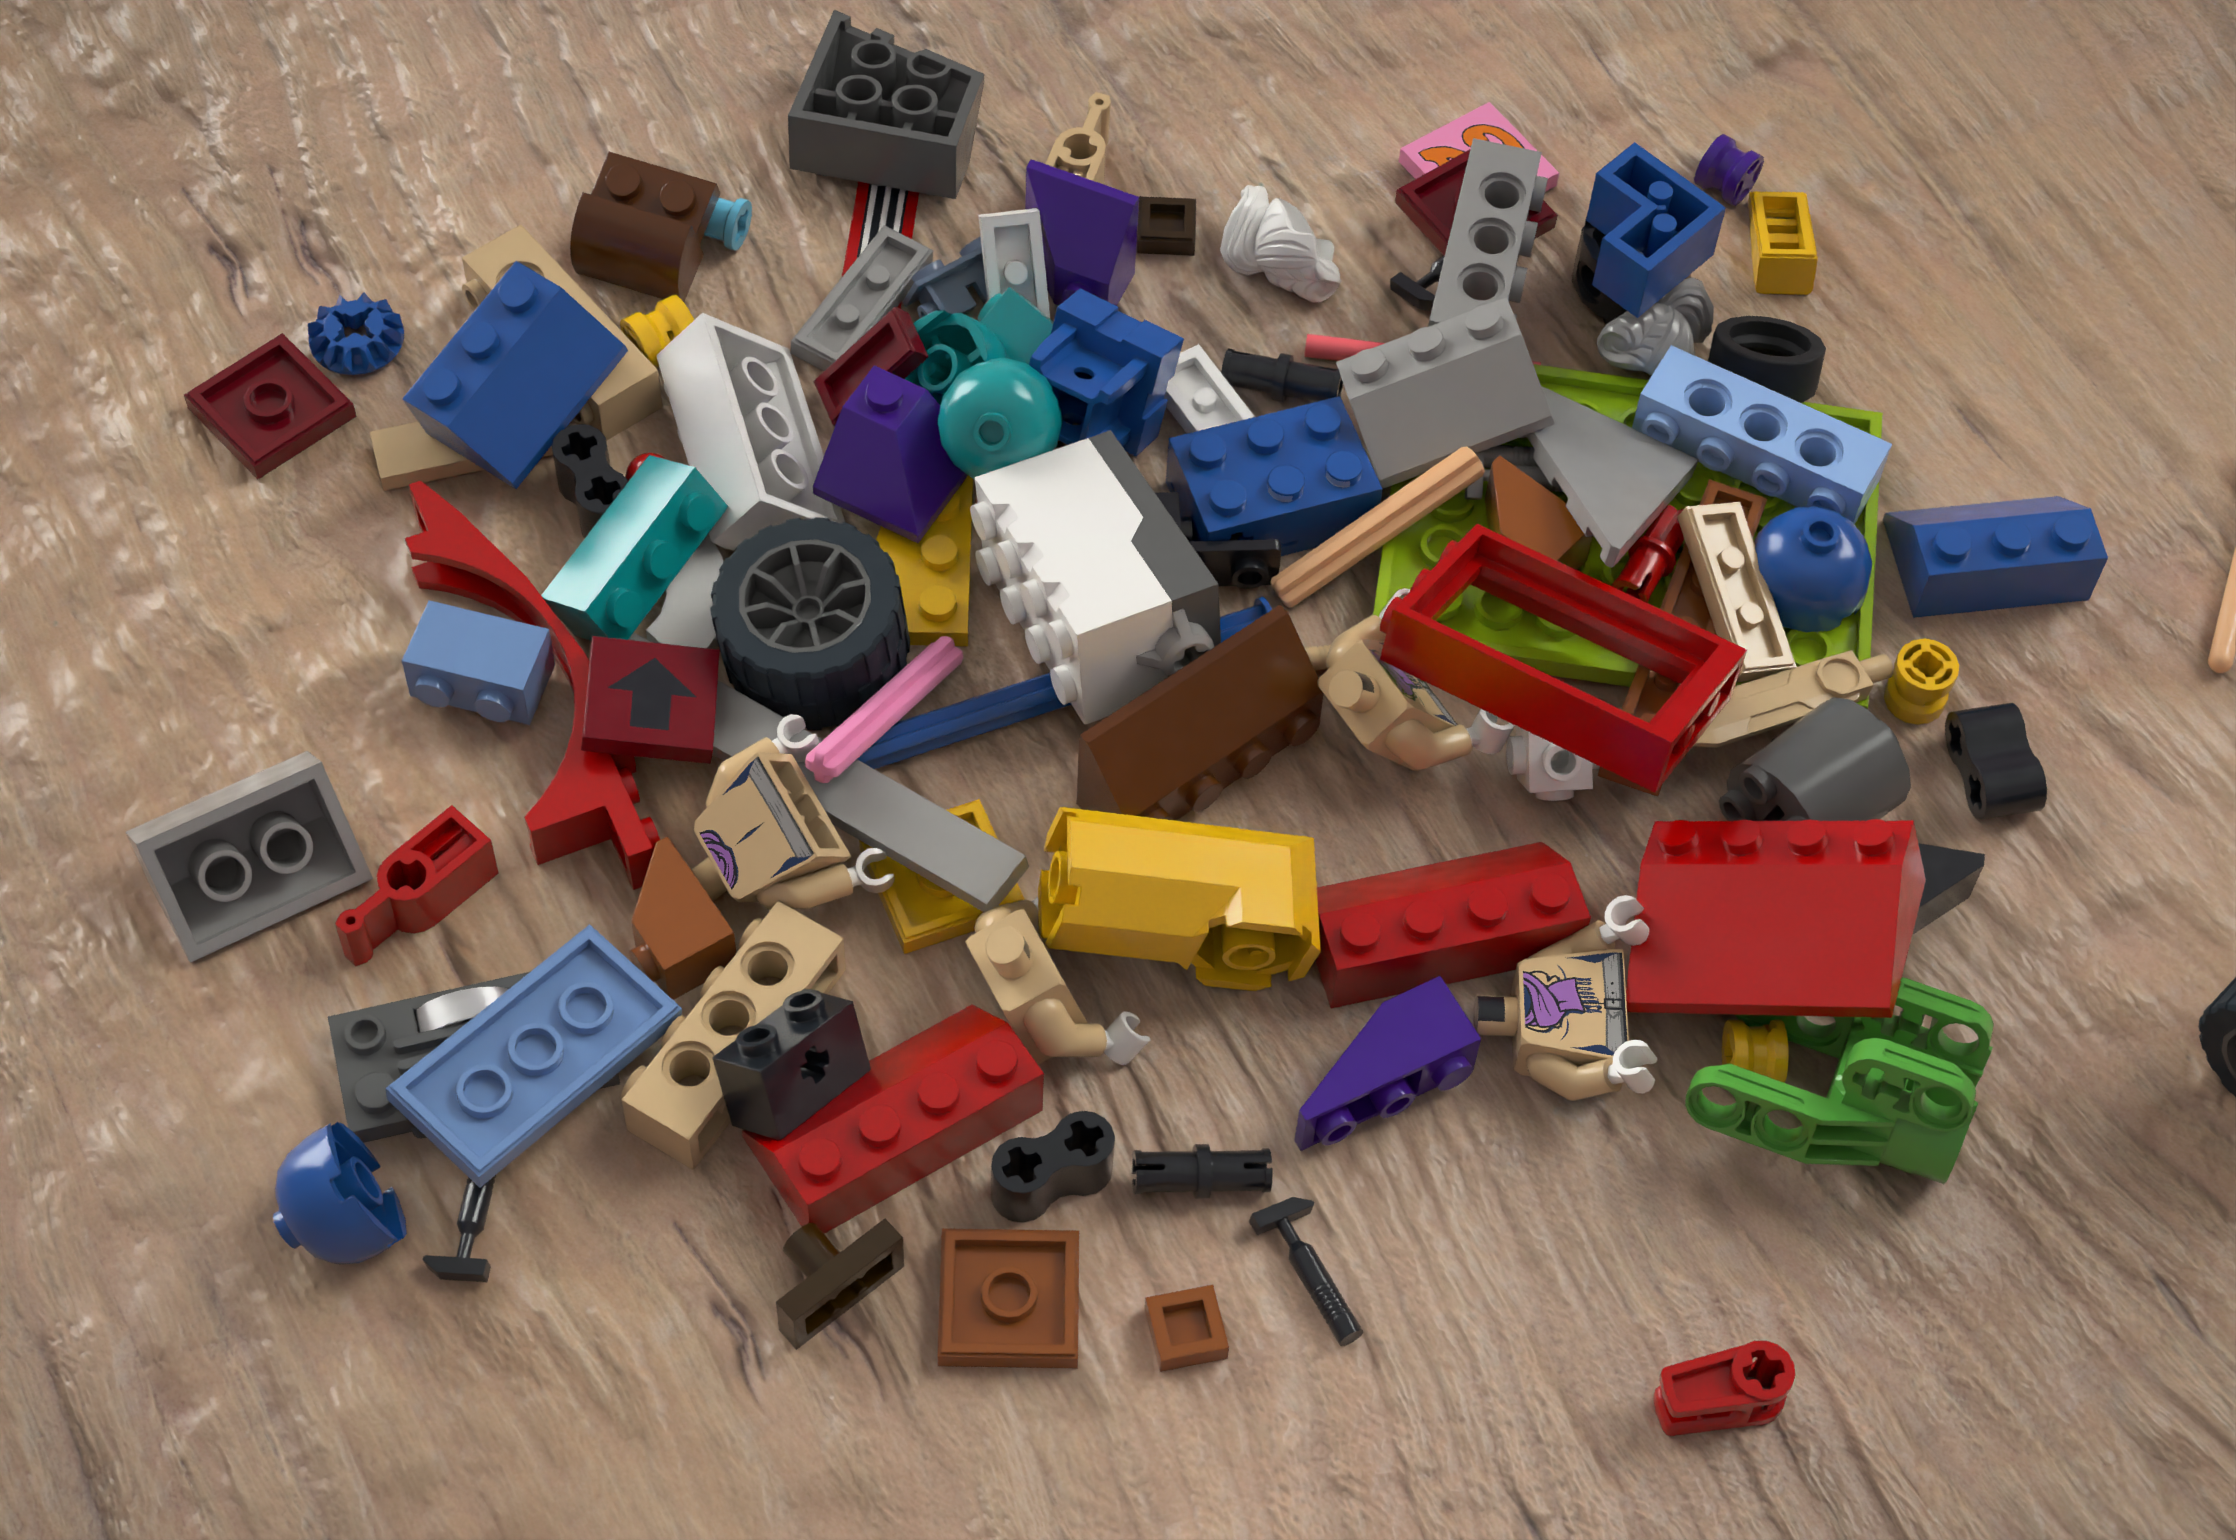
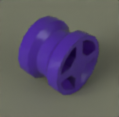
(1728, 169)

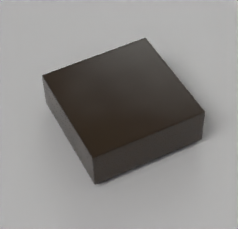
(1166, 226)

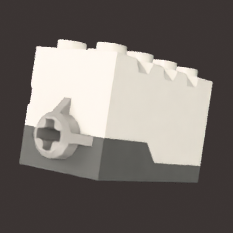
(1094, 573)

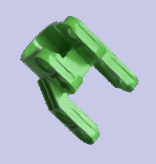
(1895, 1094)

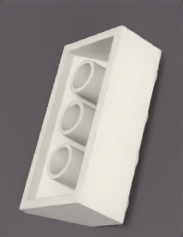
(744, 427)

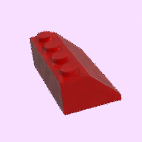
(1444, 921)
(904, 1118)

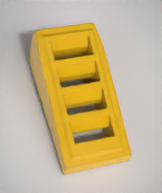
(1782, 248)

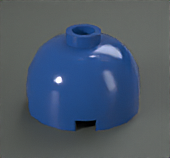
(1814, 567)
(334, 1201)

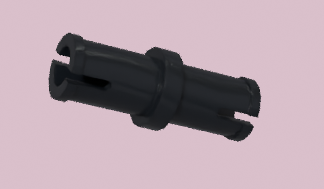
(1281, 376)
(1202, 1171)

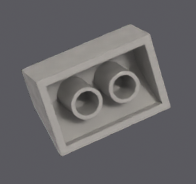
(1444, 391)
(250, 855)

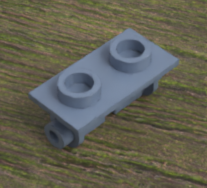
(946, 286)

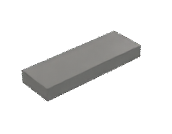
(861, 297)

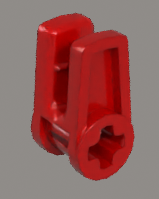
(1714, 1391)

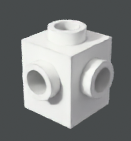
(1546, 767)

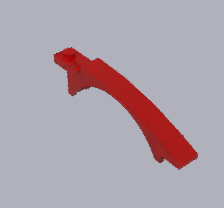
(592, 790)

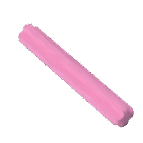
(883, 710)

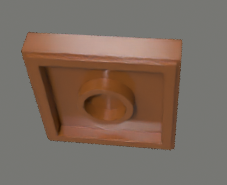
(1009, 1298)

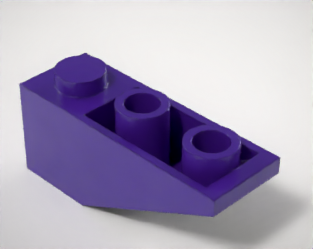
(1400, 1053)

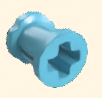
(730, 222)

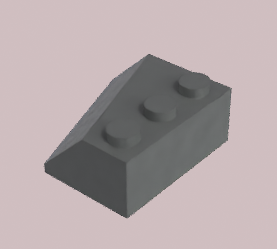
(884, 113)

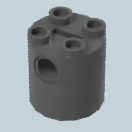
(1822, 768)

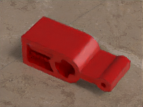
(420, 884)

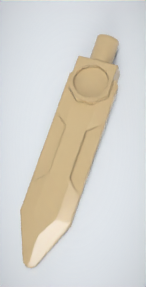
(1793, 694)

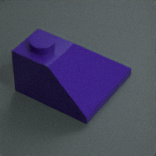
(1085, 233)
(889, 457)

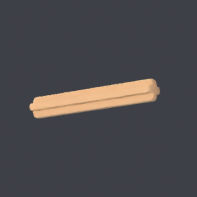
(1377, 526)

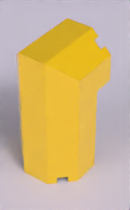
(1182, 895)

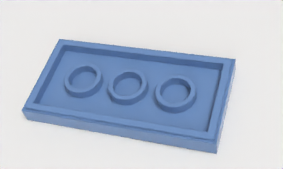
(533, 1055)

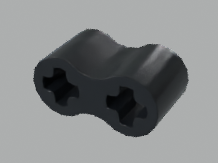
(586, 472)
(1995, 761)
(1040, 1170)

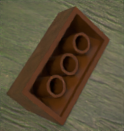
(1203, 726)

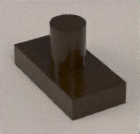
(834, 1277)

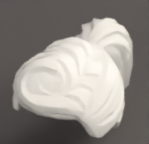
(1279, 244)

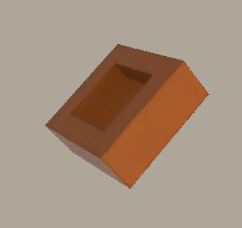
(1186, 1328)

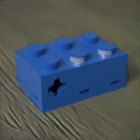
(1274, 477)

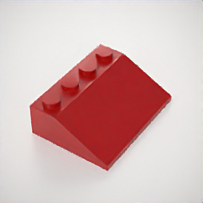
(1775, 917)

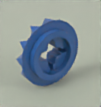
(356, 352)

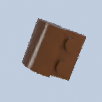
(642, 227)

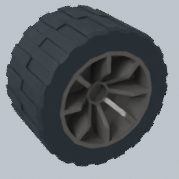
(810, 619)

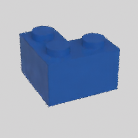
(1653, 227)

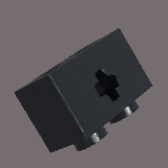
(791, 1063)

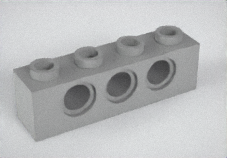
(1490, 229)

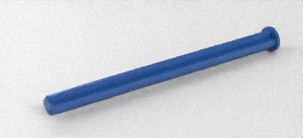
(997, 708)

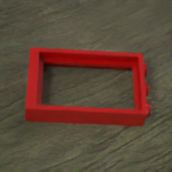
(1540, 703)

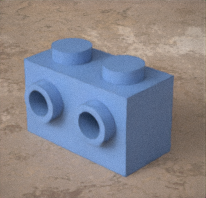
(478, 663)

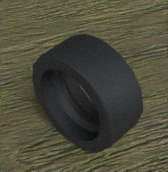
(1770, 354)

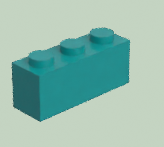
(635, 550)

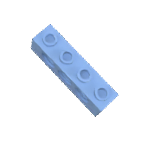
(1760, 435)

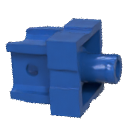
(1107, 371)

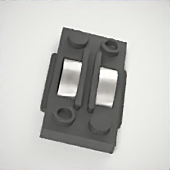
(388, 1039)

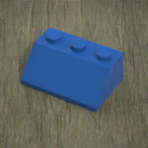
(514, 375)
(1996, 555)

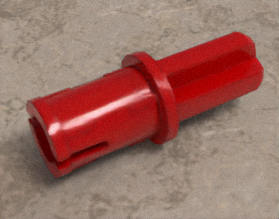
(1652, 556)

